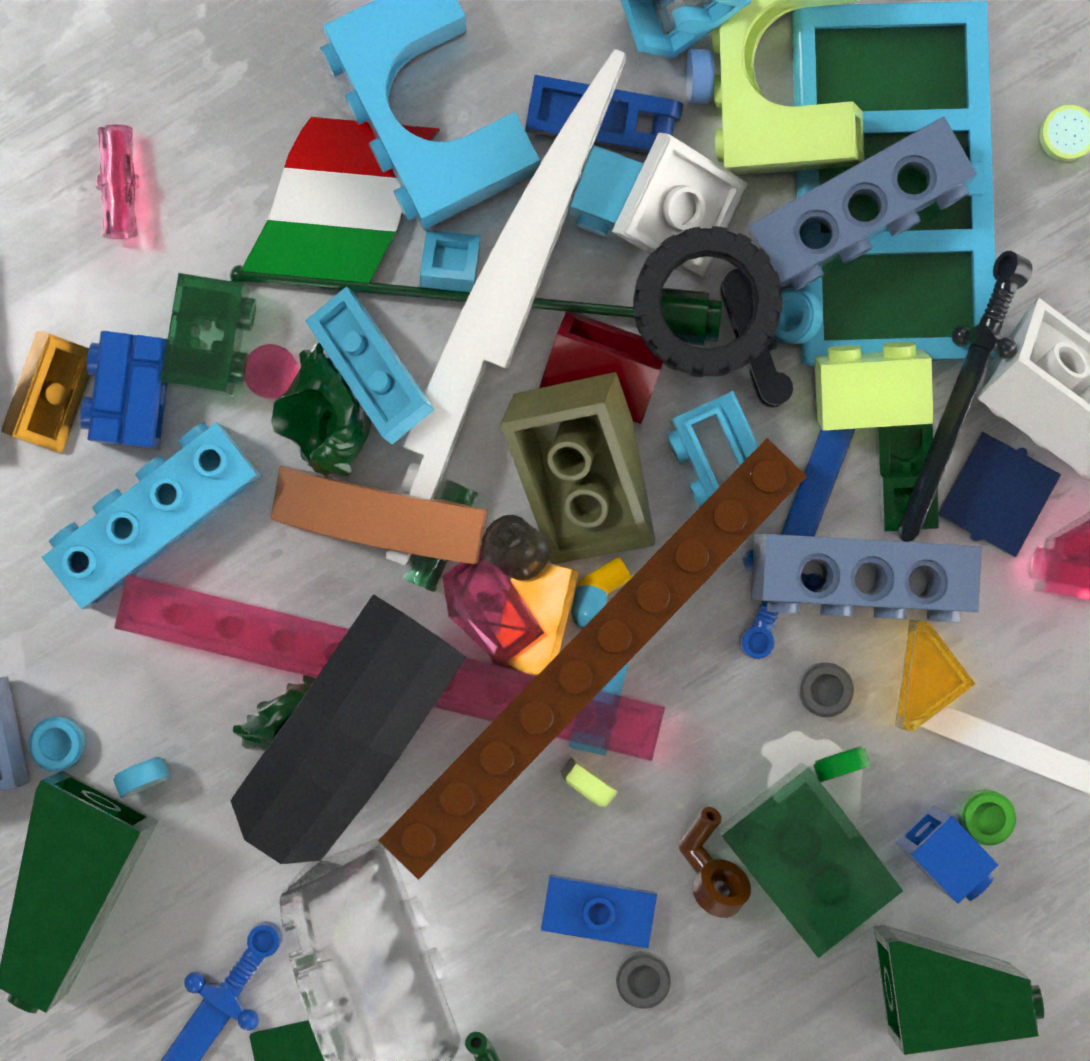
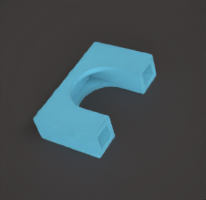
(433, 176)

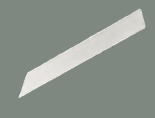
(1011, 747)

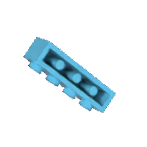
(151, 515)

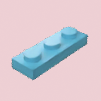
(369, 365)

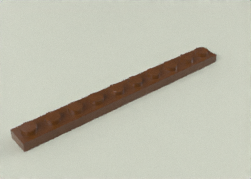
(592, 659)

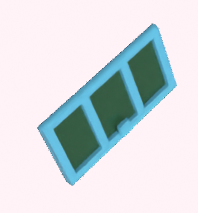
(904, 73)

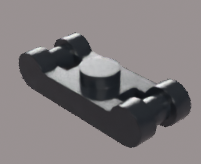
(770, 386)

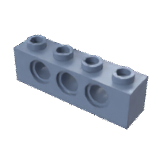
(929, 150)
(950, 569)

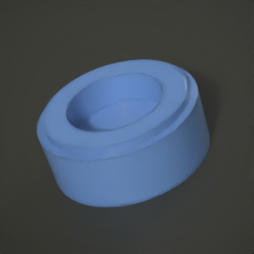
(699, 76)

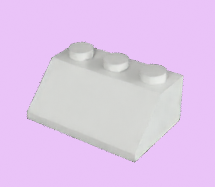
(1046, 385)

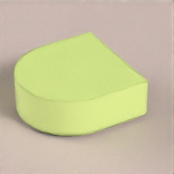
(588, 783)

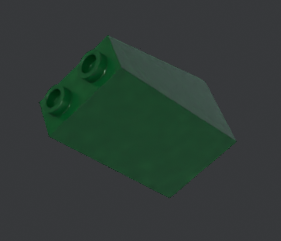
(67, 883)

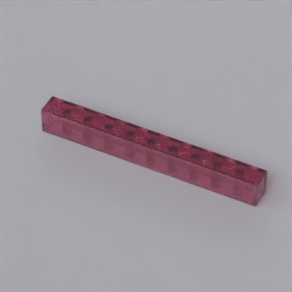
(306, 644)

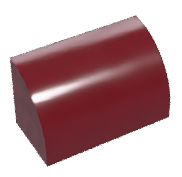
(594, 348)

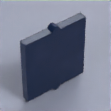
(998, 494)

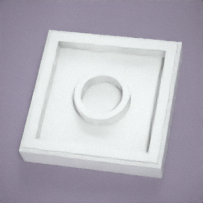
(678, 193)

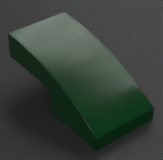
(899, 462)

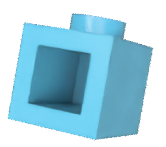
(603, 190)

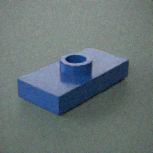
(599, 911)

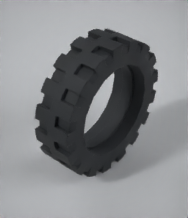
(714, 243)

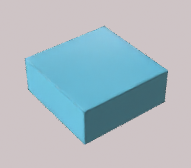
(449, 261)

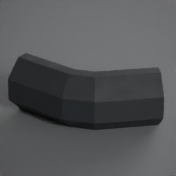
(344, 735)

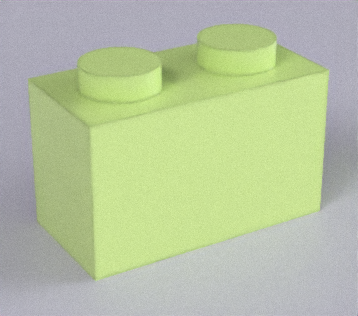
(873, 387)

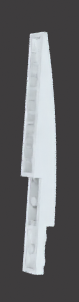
(505, 290)

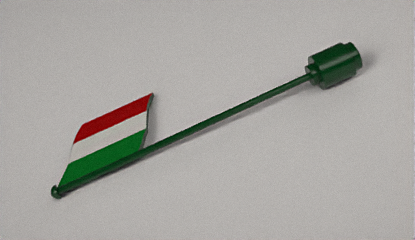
(341, 215)

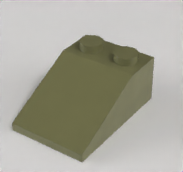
(580, 467)

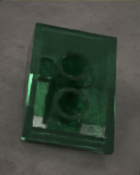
(810, 859)

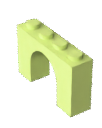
(767, 135)

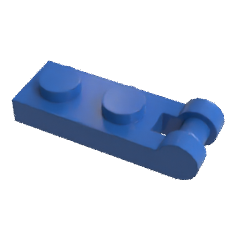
(555, 99)

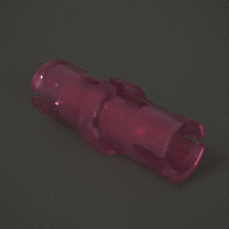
(117, 182)

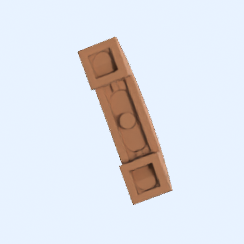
(378, 516)

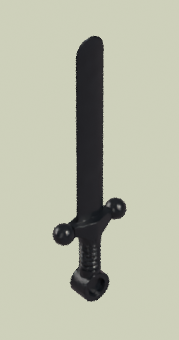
(1010, 273)

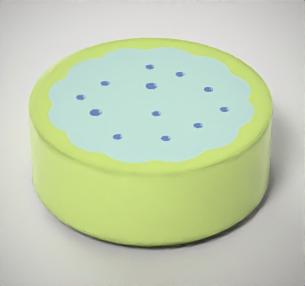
(1066, 133)

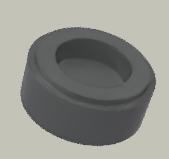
(825, 689)
(643, 979)

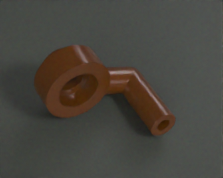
(719, 885)

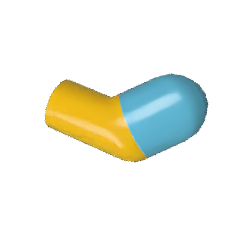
(594, 588)

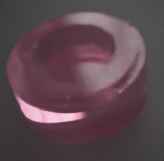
(270, 371)

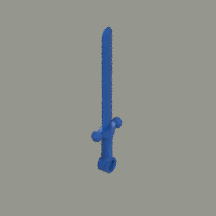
(801, 521)
(222, 999)

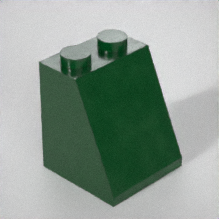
(951, 995)

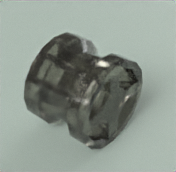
(521, 560)

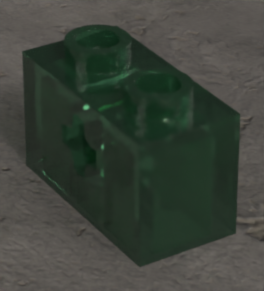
(195, 307)

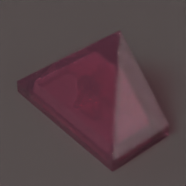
(489, 609)

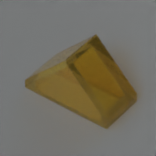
(929, 677)

